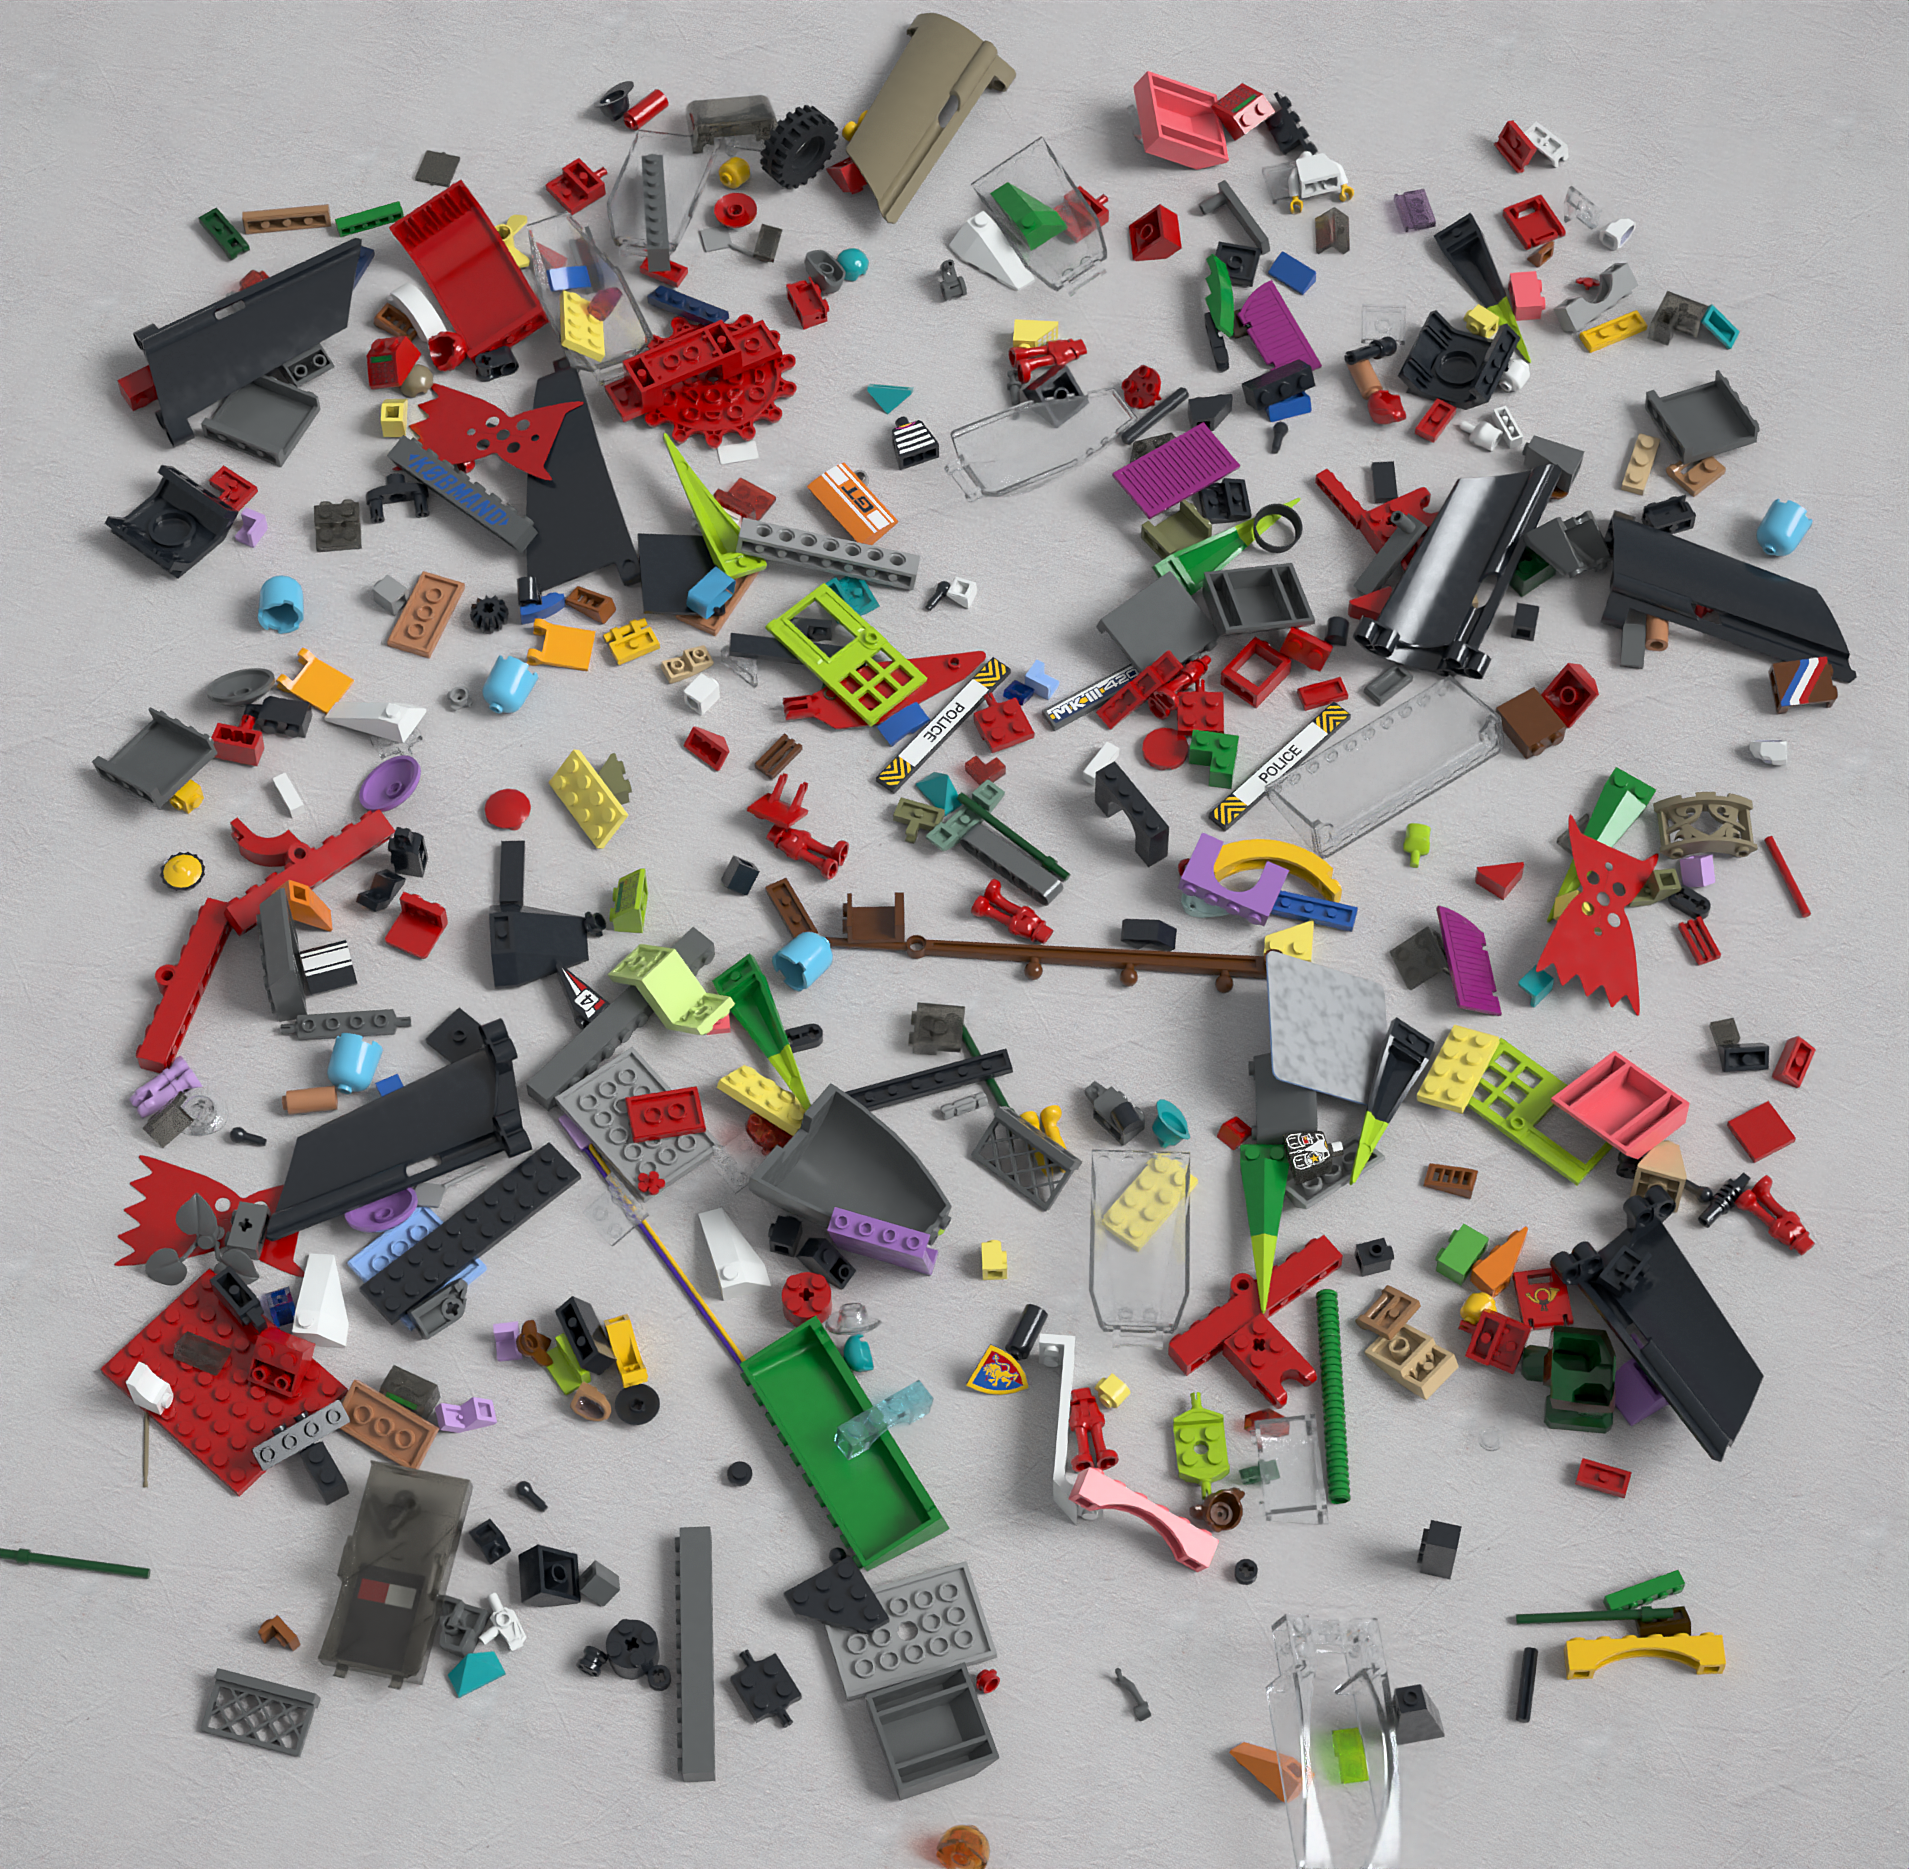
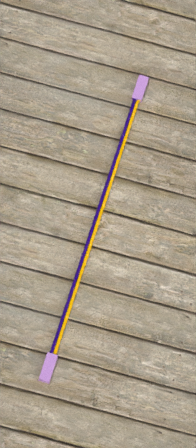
(583, 1144)

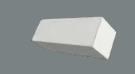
(1506, 423)
(1105, 756)
(288, 795)

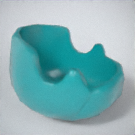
(854, 263)
(858, 1354)

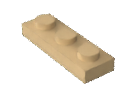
(1640, 464)

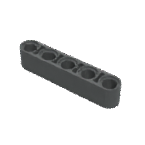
(1011, 864)

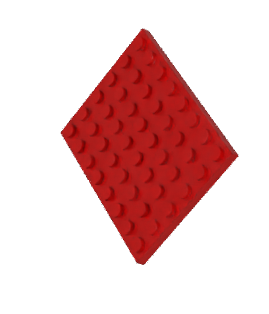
(223, 1413)

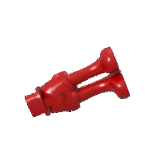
(1057, 354)
(1165, 697)
(796, 845)
(1024, 920)
(1786, 1227)
(1087, 1418)

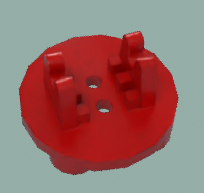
(1142, 387)

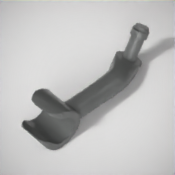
(1141, 1710)

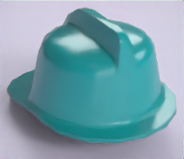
(1169, 1124)

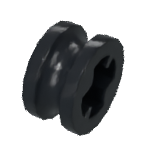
(1240, 1577)
(661, 1686)

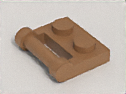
(1698, 477)
(1392, 1317)

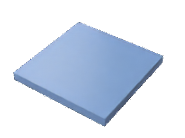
(399, 1240)

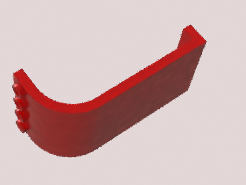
(470, 271)

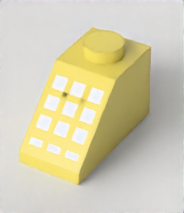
(1034, 333)

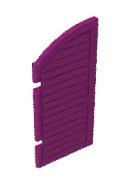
(1275, 329)
(1468, 963)

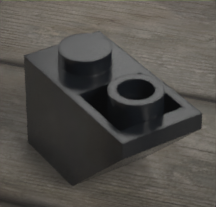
(1210, 410)
(823, 1258)

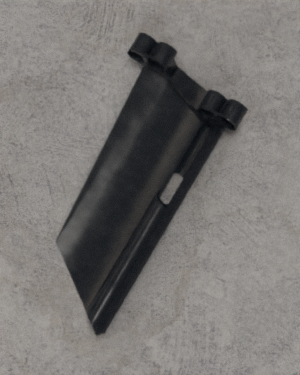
(1755, 607)
(363, 1155)

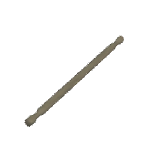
(146, 1449)

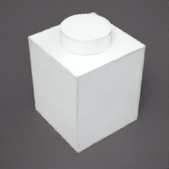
(702, 693)

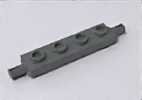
(334, 1024)

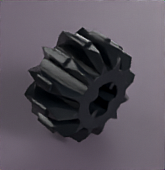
(489, 614)

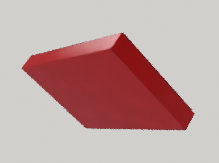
(665, 1114)

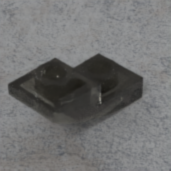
(767, 243)

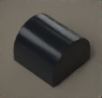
(1337, 631)
(1126, 1118)

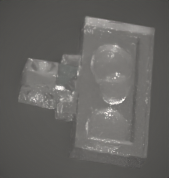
(388, 747)

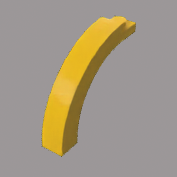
(1300, 862)

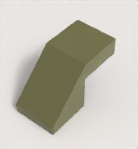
(1658, 887)

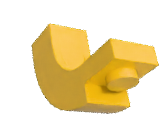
(624, 1345)

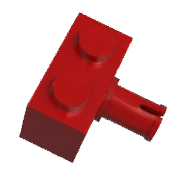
(239, 743)

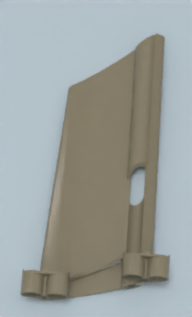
(902, 129)

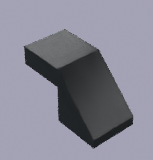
(382, 890)
(1142, 932)

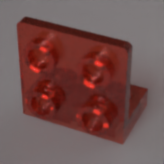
(745, 500)

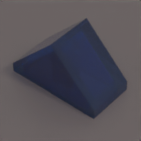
(281, 1306)

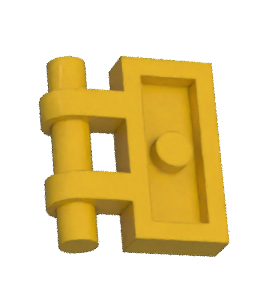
(633, 645)

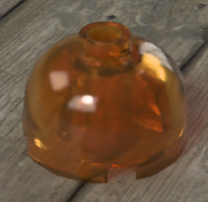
(963, 1848)

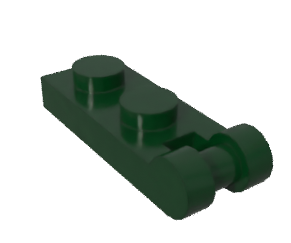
(224, 233)

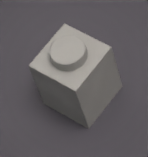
(390, 594)

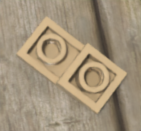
(689, 664)

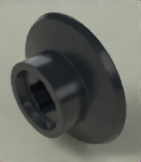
(641, 1395)

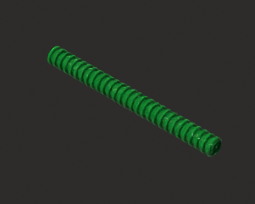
(1333, 1396)

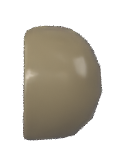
(418, 380)

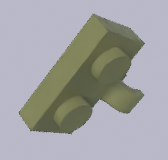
(917, 816)

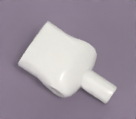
(1483, 434)

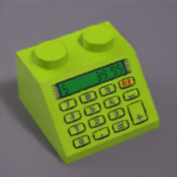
(630, 902)

